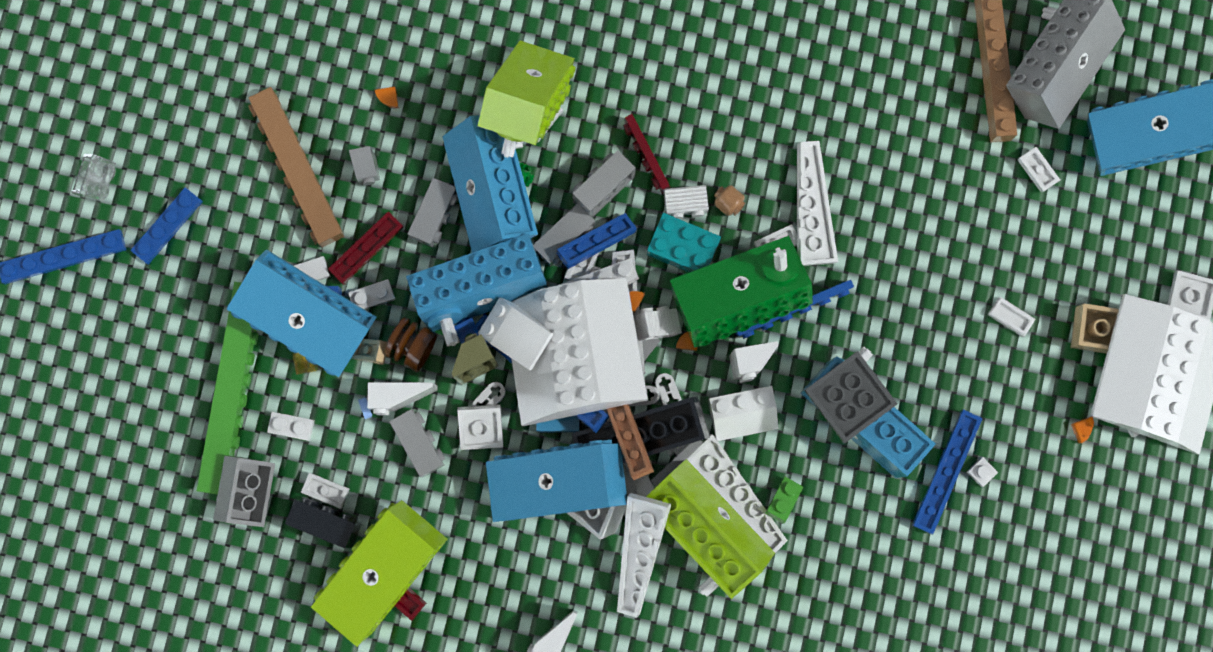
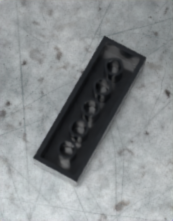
(659, 427)

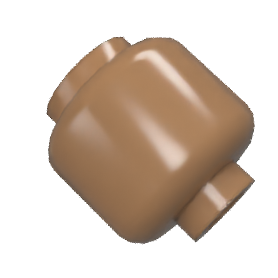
(729, 200)

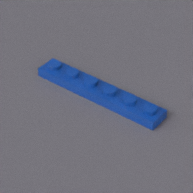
(62, 256)
(820, 298)
(947, 472)

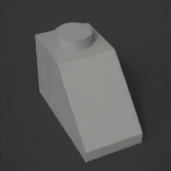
(365, 165)

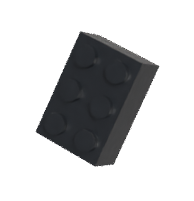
(324, 522)

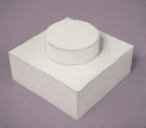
(982, 472)

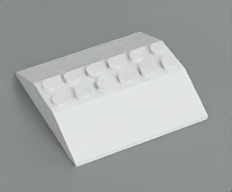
(589, 359)
(1158, 374)

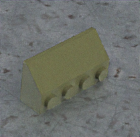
(473, 359)

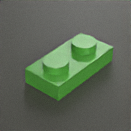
(784, 500)

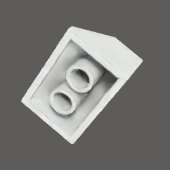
(750, 360)
(743, 413)

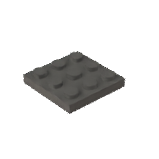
(850, 397)

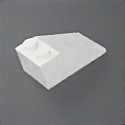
(515, 333)
(394, 396)
(600, 521)
(555, 637)

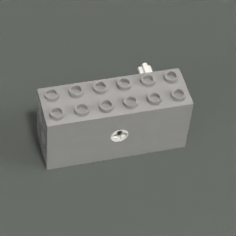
(1064, 59)

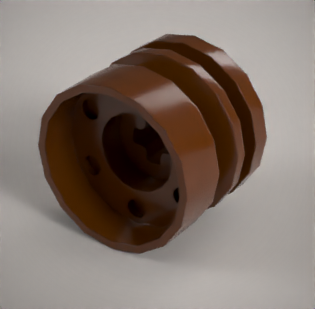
(406, 342)

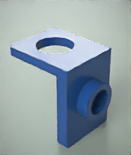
(463, 328)

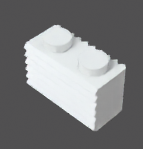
(686, 201)
(657, 323)

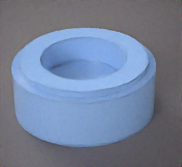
(363, 404)

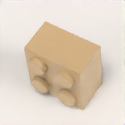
(1093, 327)

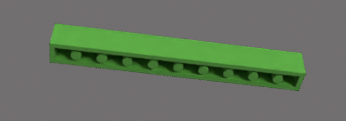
(227, 400)

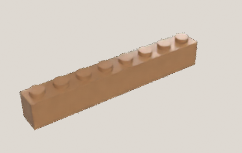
(995, 70)
(296, 167)

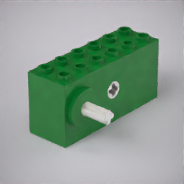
(742, 291)

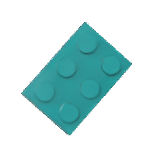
(682, 244)

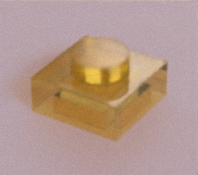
(302, 364)

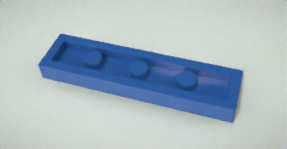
(166, 226)
(596, 240)

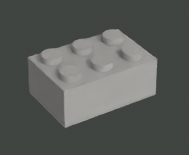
(603, 183)
(244, 491)

